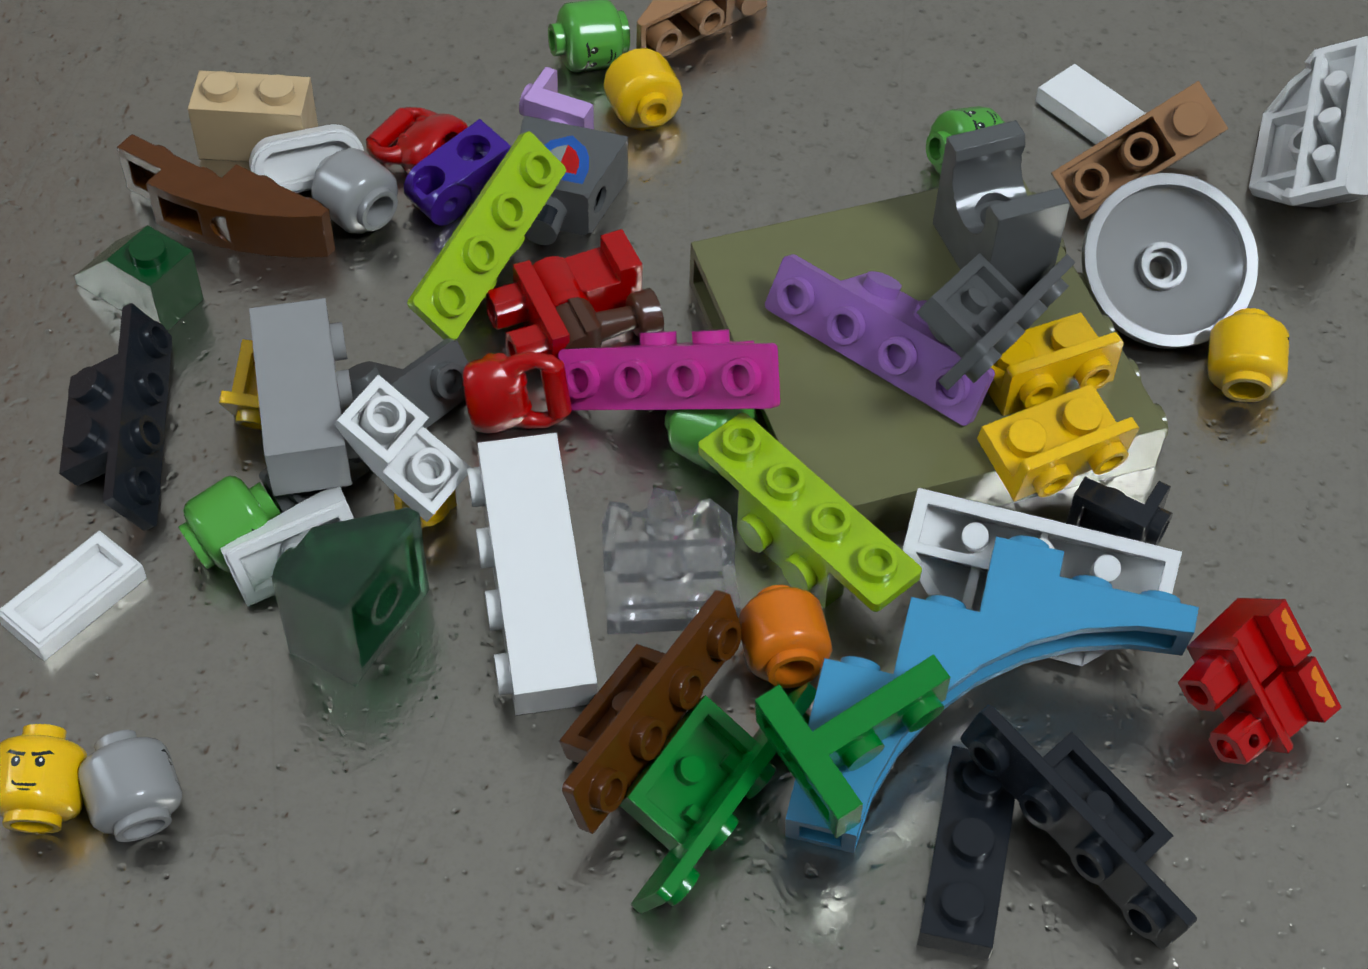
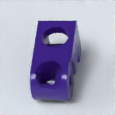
(455, 173)

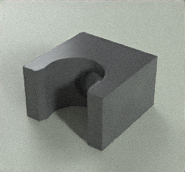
(987, 209)

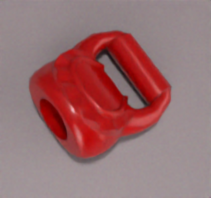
(417, 133)
(499, 395)

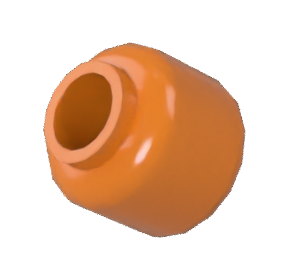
(785, 636)

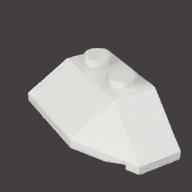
(1317, 132)
(957, 537)

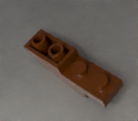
(229, 212)

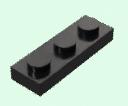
(967, 861)

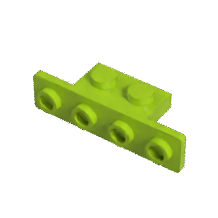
(487, 237)
(805, 522)

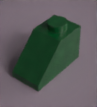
(149, 273)

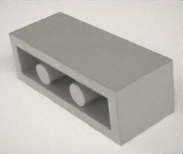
(301, 396)

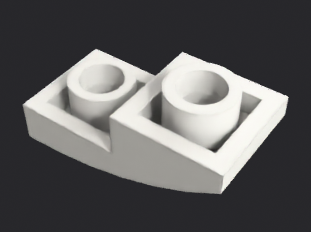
(399, 450)

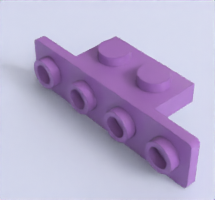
(877, 329)

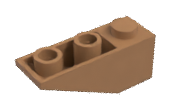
(677, 23)
(1140, 149)

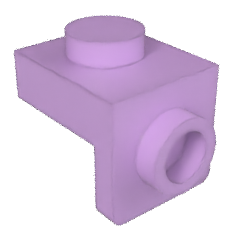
(544, 102)

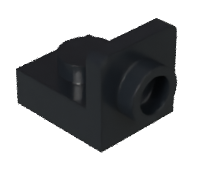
(1116, 514)

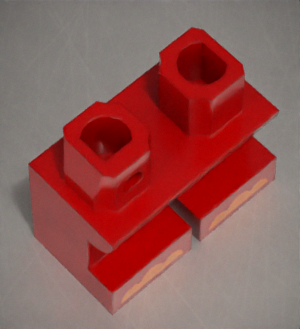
(1259, 677)

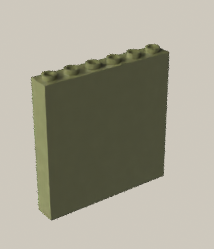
(847, 421)

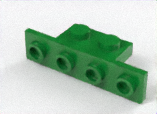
(695, 787)

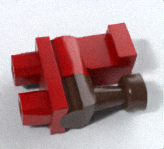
(576, 300)

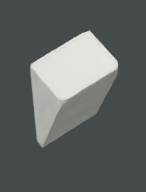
(256, 553)

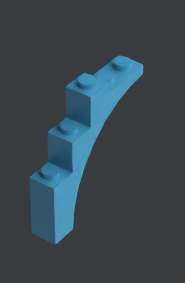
(1022, 619)

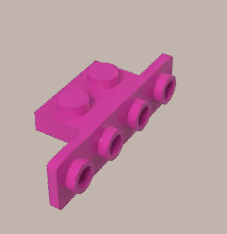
(674, 375)

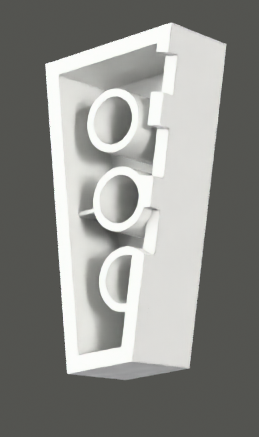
(534, 574)

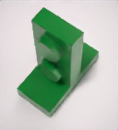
(850, 737)

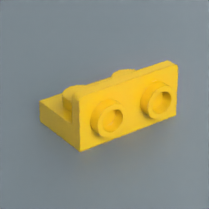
(1053, 362)
(1055, 442)

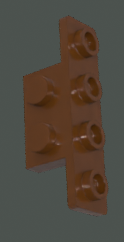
(640, 709)

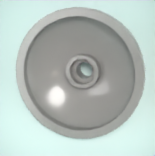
(1195, 238)

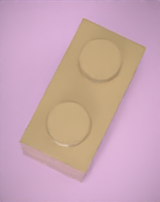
(240, 109)

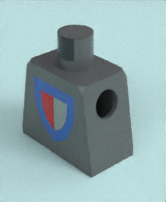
(593, 177)

